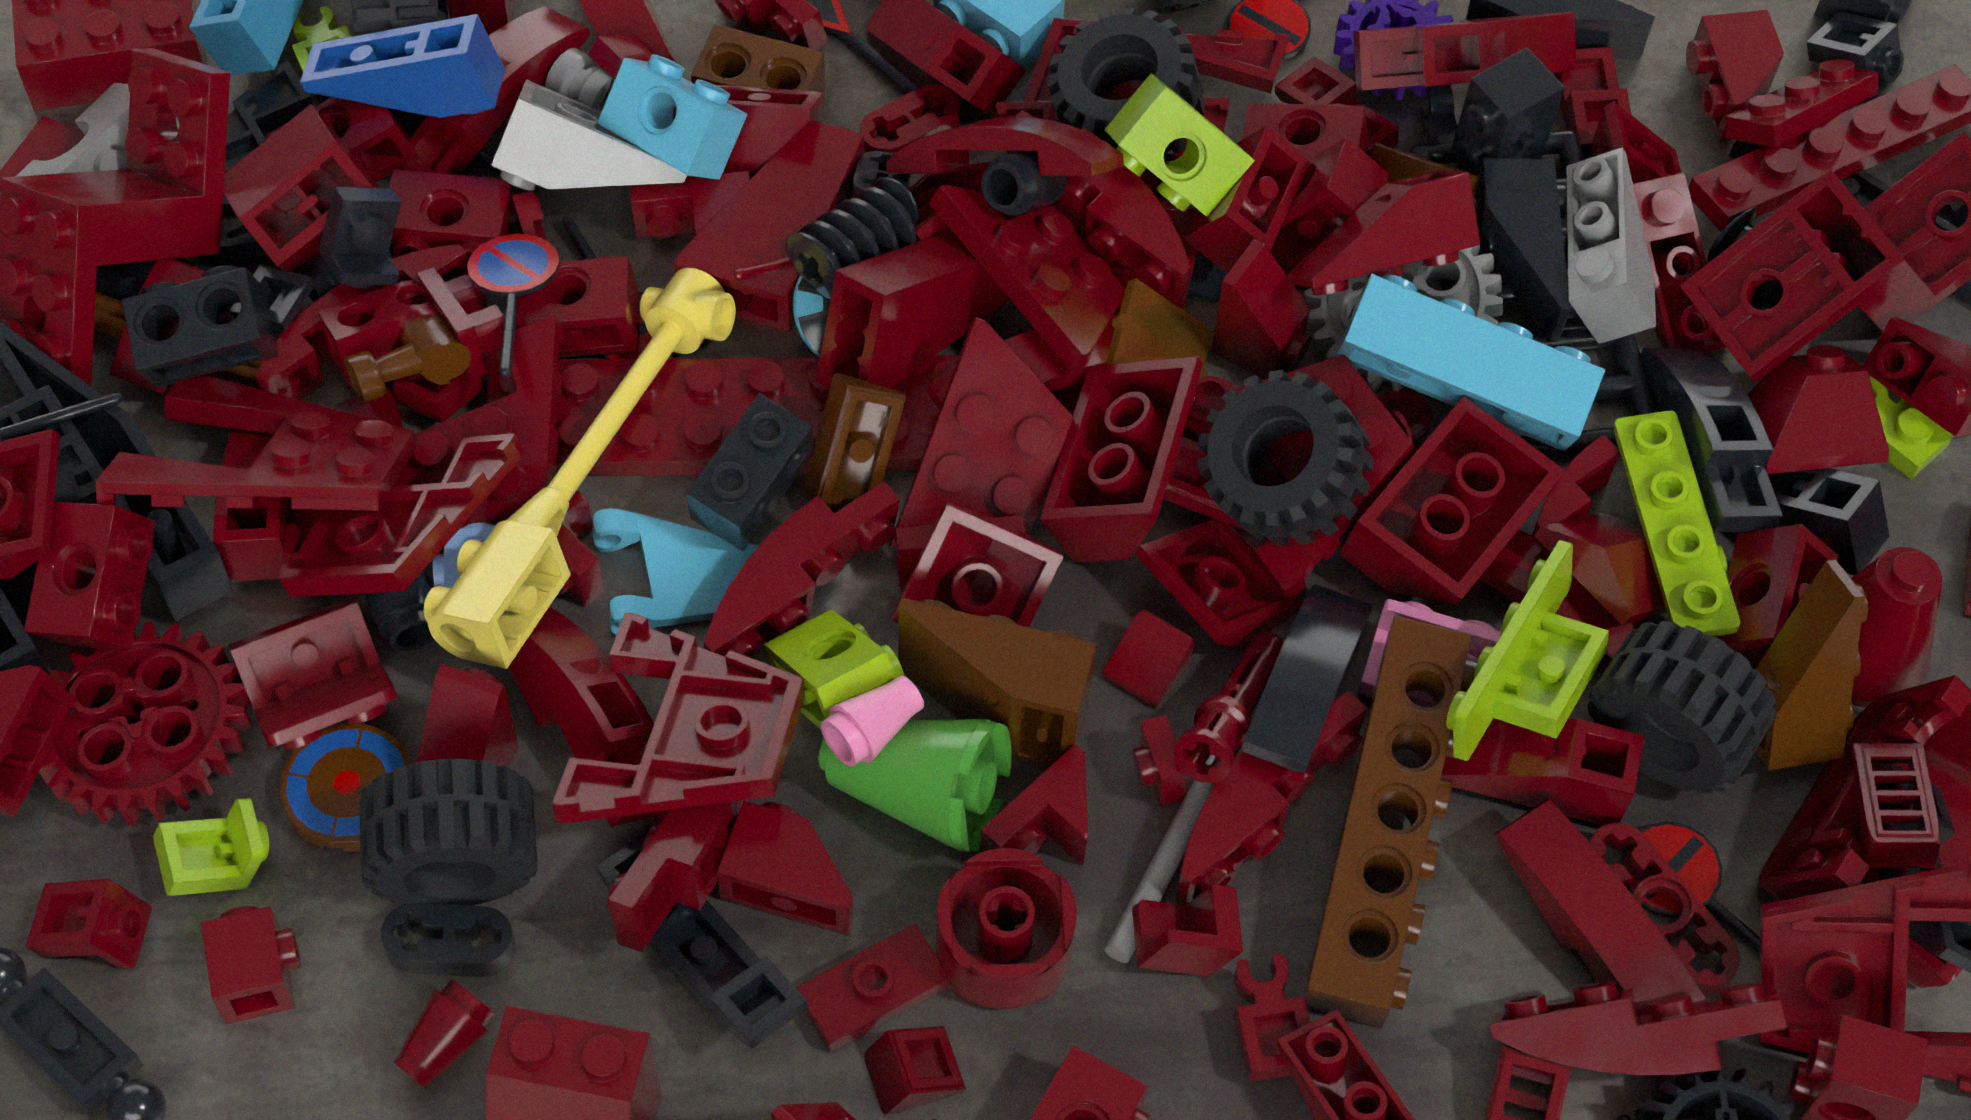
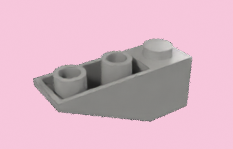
(1607, 249)

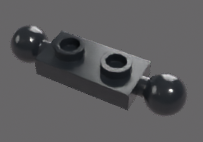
(73, 1044)

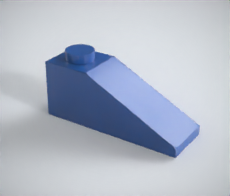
(415, 69)

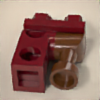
(410, 331)

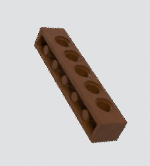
(1339, 978)

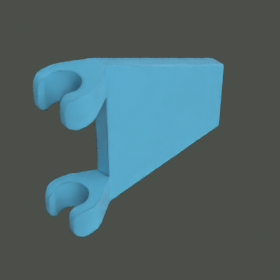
(683, 567)

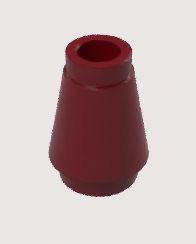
(443, 1033)

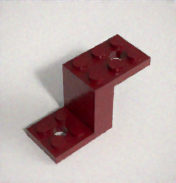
(155, 209)
(1838, 258)

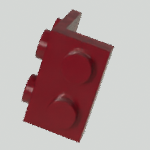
(313, 675)

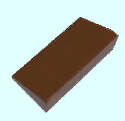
(853, 440)

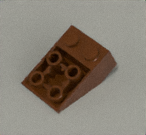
(1000, 673)

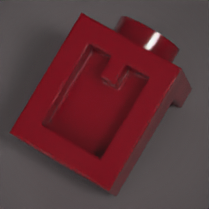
(89, 920)

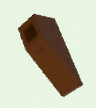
(1814, 672)

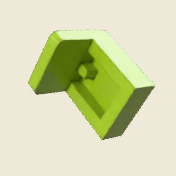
(212, 852)

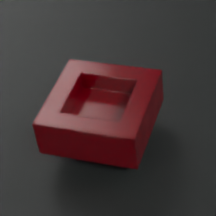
(1156, 761)

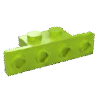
(1676, 523)
(1536, 664)

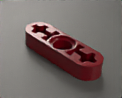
(1706, 937)

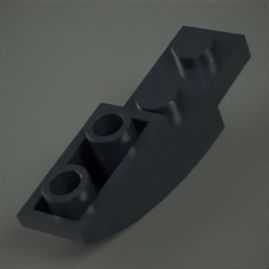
(1721, 436)

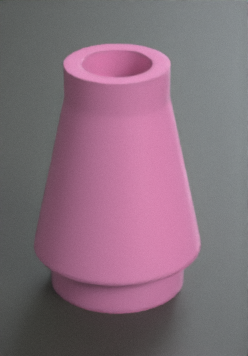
(869, 721)

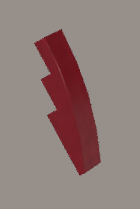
(1593, 908)

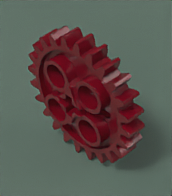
(143, 722)

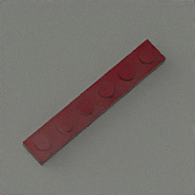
(1843, 144)

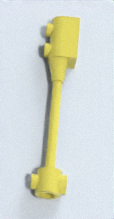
(520, 565)

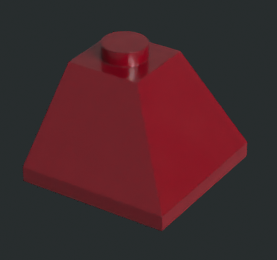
(1819, 413)

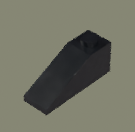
(1838, 509)

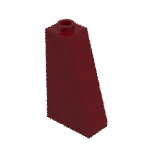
(787, 193)
(903, 310)

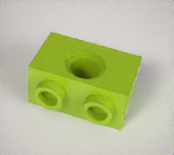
(1204, 170)
(833, 661)

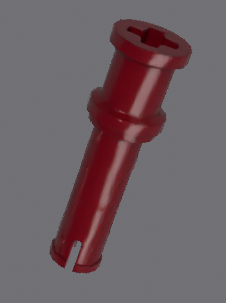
(1225, 718)

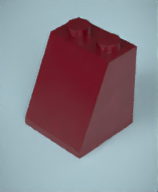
(569, 1070)

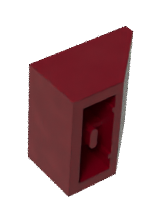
(288, 186)

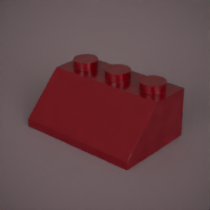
(1119, 456)
(1451, 508)

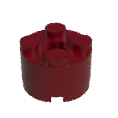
(998, 965)

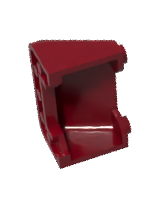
(1824, 841)

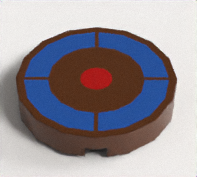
(326, 781)

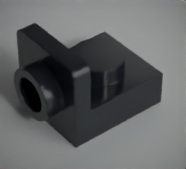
(1862, 40)
(360, 235)

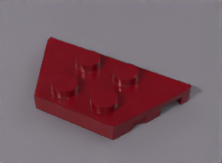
(1040, 268)
(990, 438)

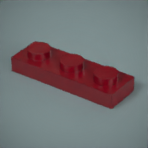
(1802, 104)

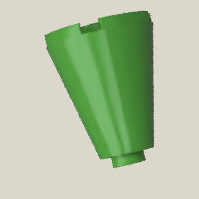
(932, 777)

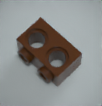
(759, 62)

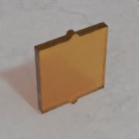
(1155, 329)

